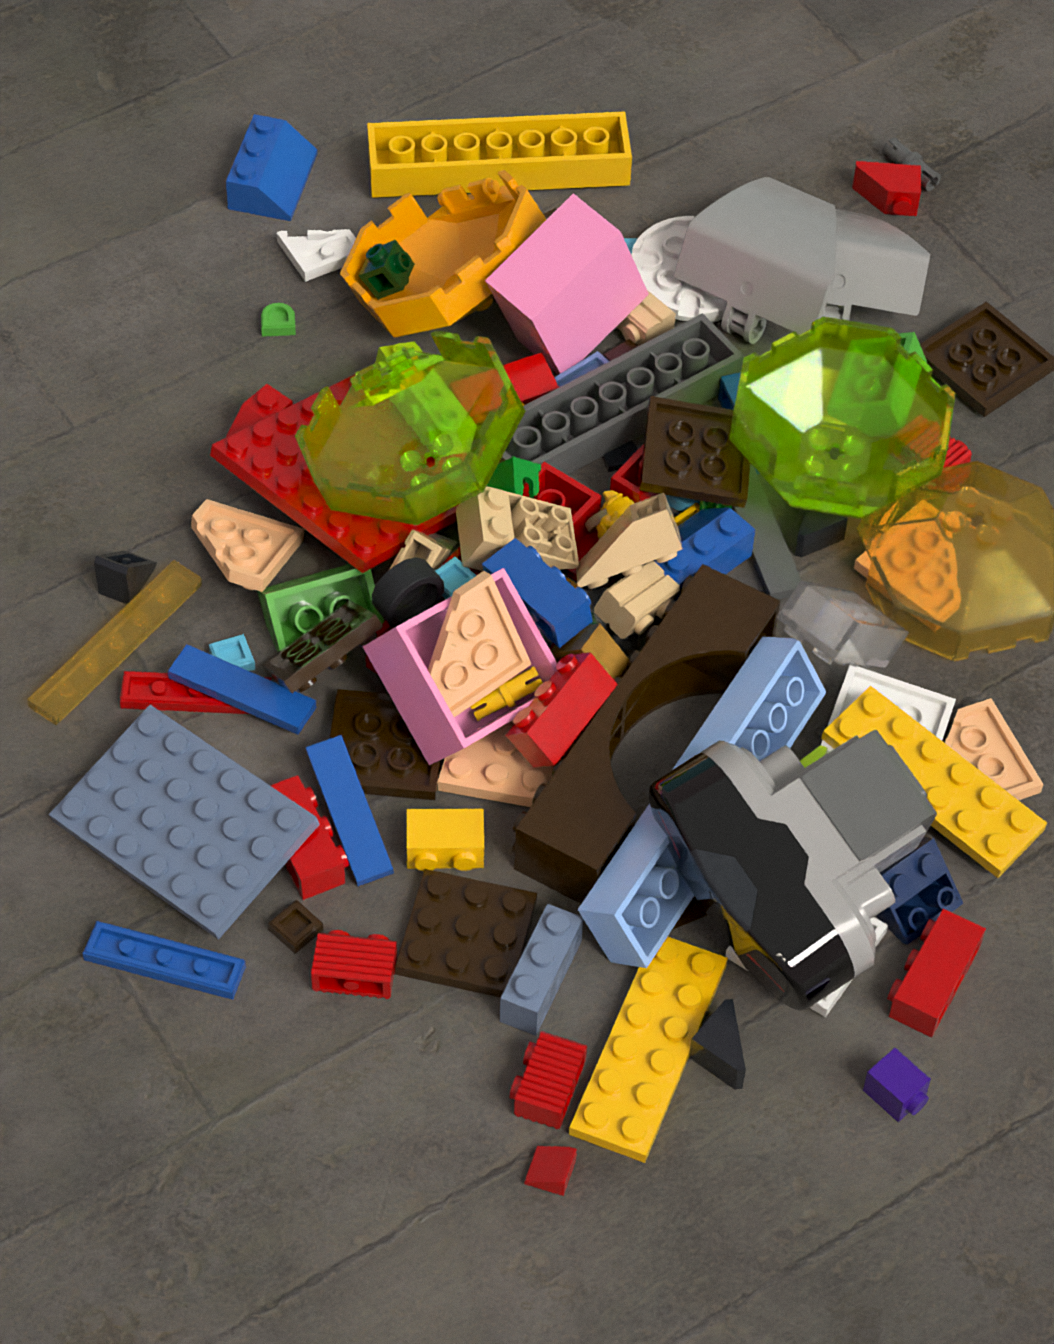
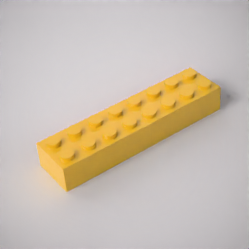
(533, 149)

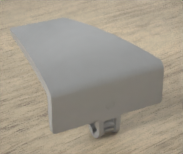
(765, 255)
(875, 267)

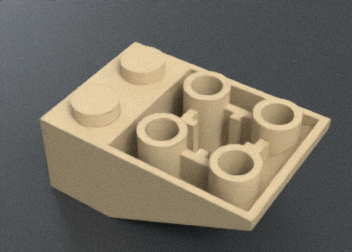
(499, 516)
(637, 537)

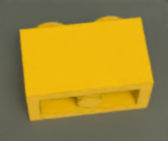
(445, 839)

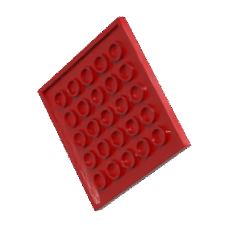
(274, 466)

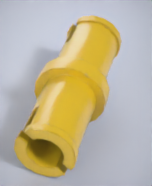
(508, 693)

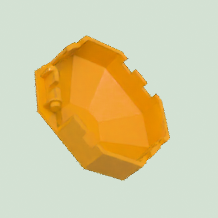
(450, 251)

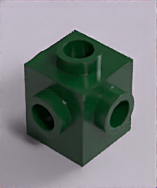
(386, 269)

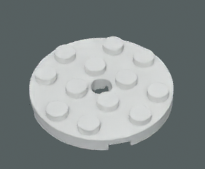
(656, 260)

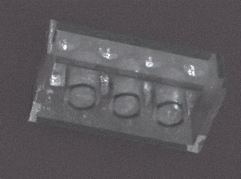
(841, 626)

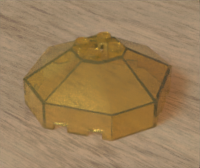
(959, 582)

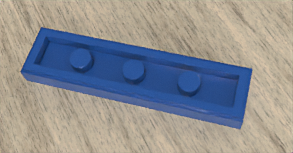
(242, 689)
(349, 810)
(164, 960)

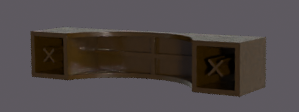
(693, 652)

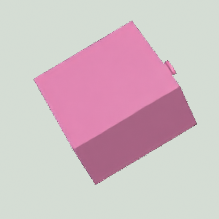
(568, 285)
(403, 663)

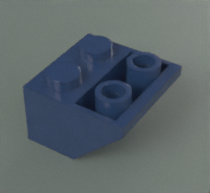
(920, 891)

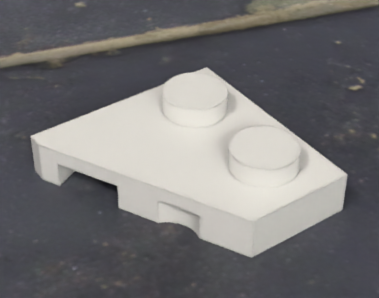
(318, 252)

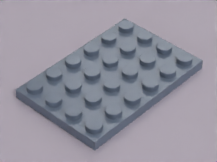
(184, 821)

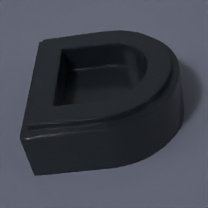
(618, 457)

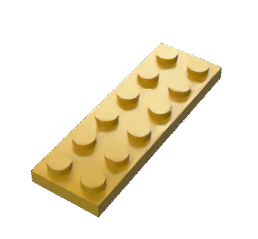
(968, 804)
(648, 1049)

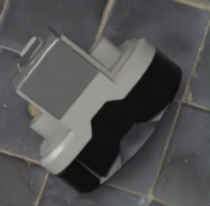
(793, 854)

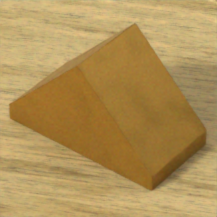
(600, 644)

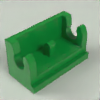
(513, 474)

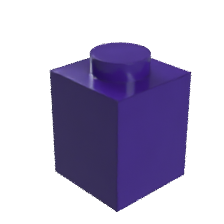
(897, 1085)

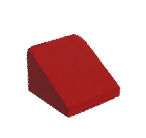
(551, 1168)

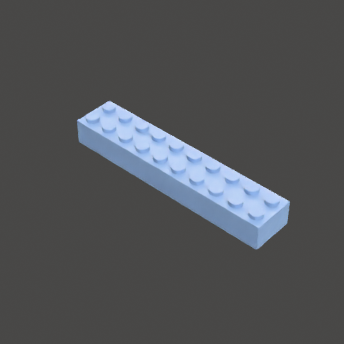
(641, 888)

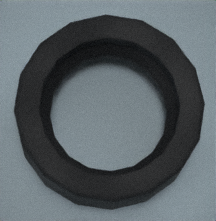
(407, 591)

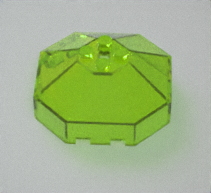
(845, 391)
(422, 405)

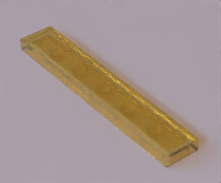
(114, 642)

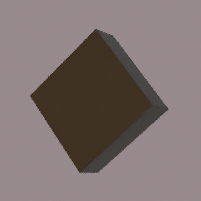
(295, 926)

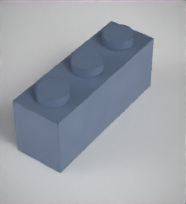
(541, 969)

